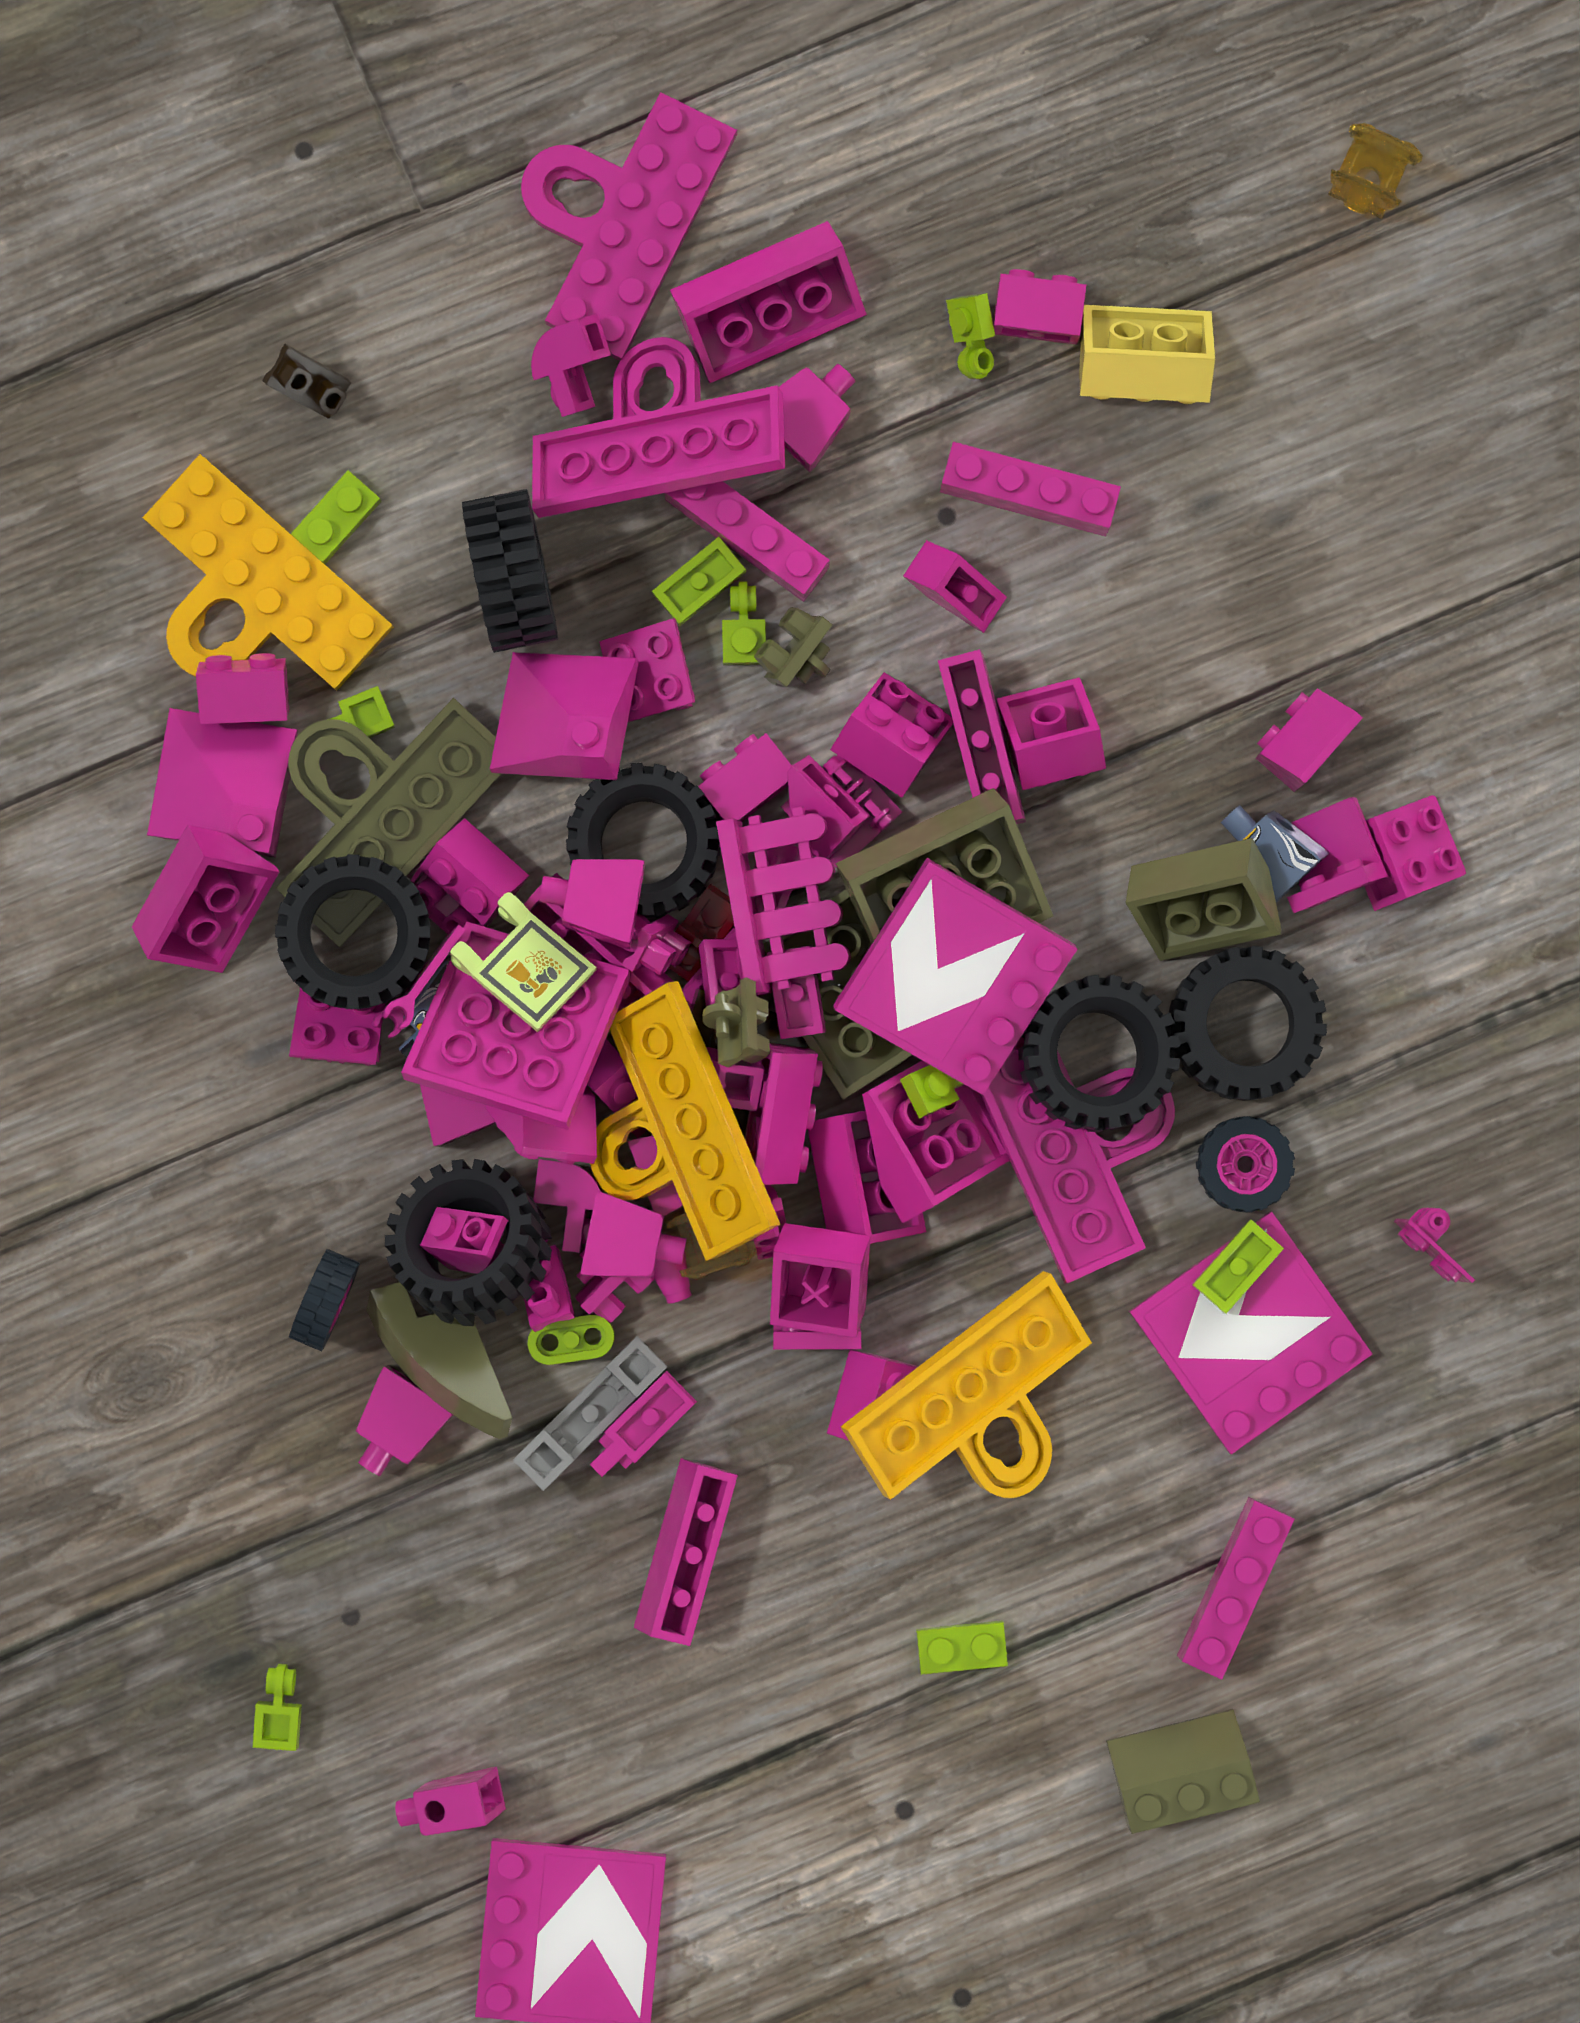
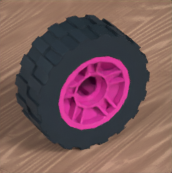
(1269, 1171)
(324, 1300)

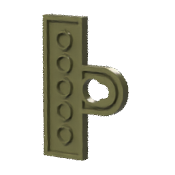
(403, 808)

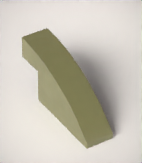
(441, 1360)

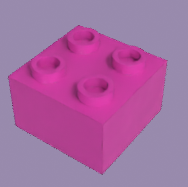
(819, 1280)

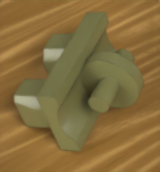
(799, 656)
(736, 1022)

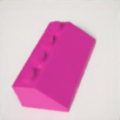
(769, 301)

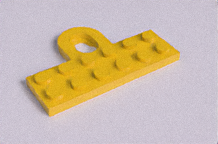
(266, 573)
(692, 1127)
(968, 1386)

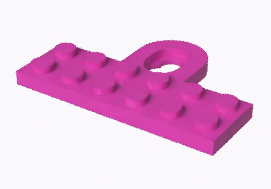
(641, 220)
(660, 449)
(1069, 1169)

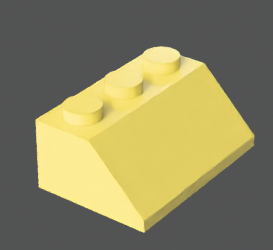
(1146, 354)

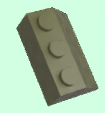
(1204, 899)
(1182, 1771)

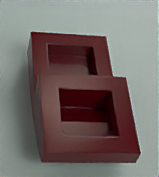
(707, 920)

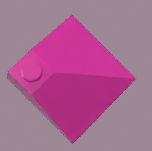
(564, 716)
(222, 780)
(932, 1155)

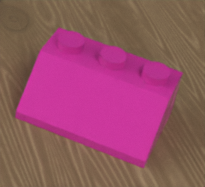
(203, 900)
(784, 1113)
(851, 1182)

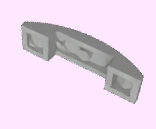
(590, 1413)

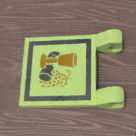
(530, 969)

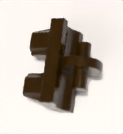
(307, 382)

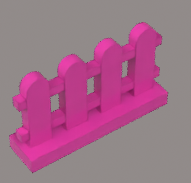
(766, 880)

